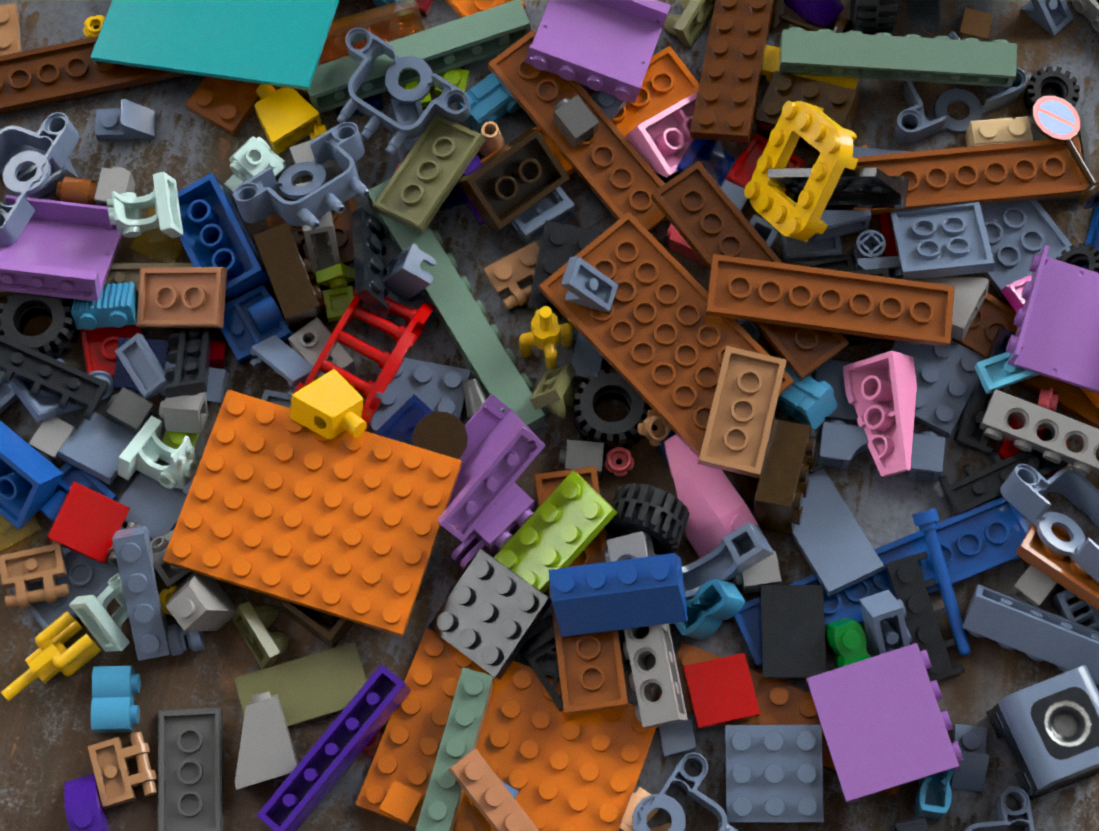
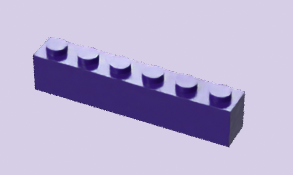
(334, 751)

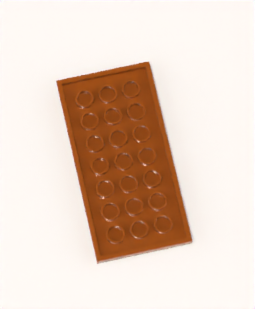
(655, 327)

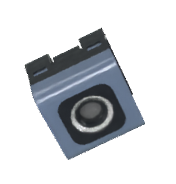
(1051, 731)

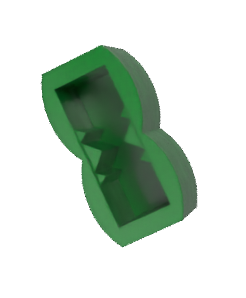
(847, 641)

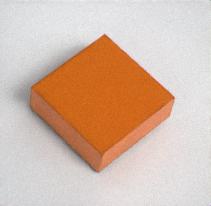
(401, 802)

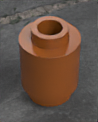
(76, 190)

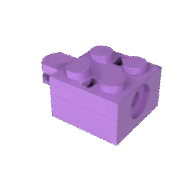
(497, 526)

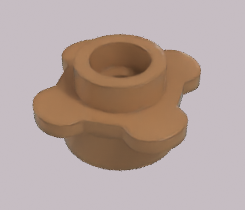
(654, 436)

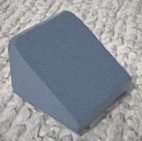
(677, 738)

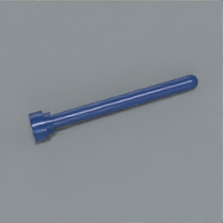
(927, 523)

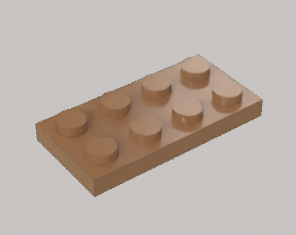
(742, 412)

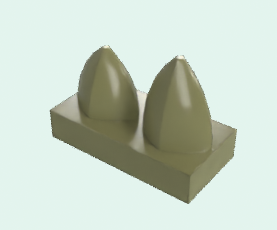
(691, 22)
(555, 390)
(252, 626)

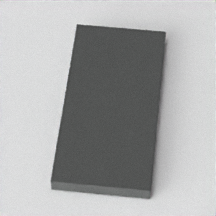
(190, 770)

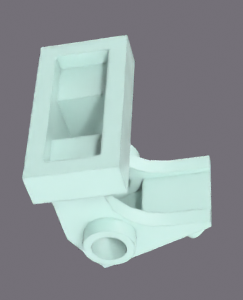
(250, 160)
(127, 209)
(147, 449)
(102, 626)

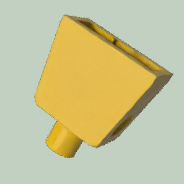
(284, 116)
(329, 407)

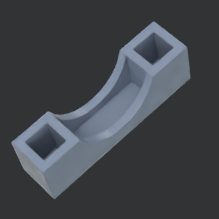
(844, 442)
(730, 558)
(140, 592)

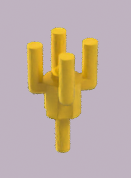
(546, 335)
(53, 655)

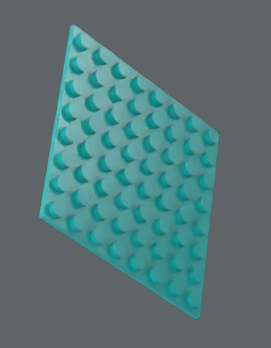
(219, 38)

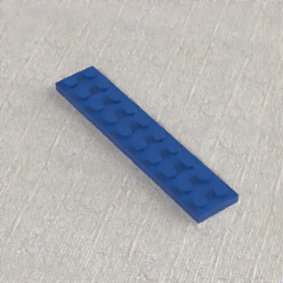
(970, 546)

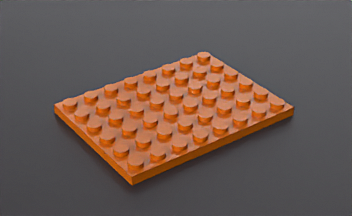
(313, 516)
(566, 768)

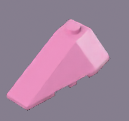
(665, 136)
(885, 402)
(709, 496)

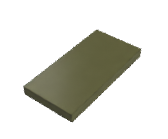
(429, 173)
(308, 685)

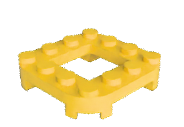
(835, 146)

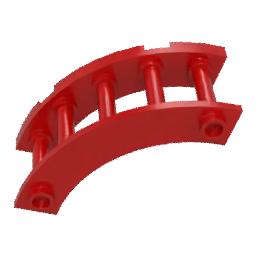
(387, 361)

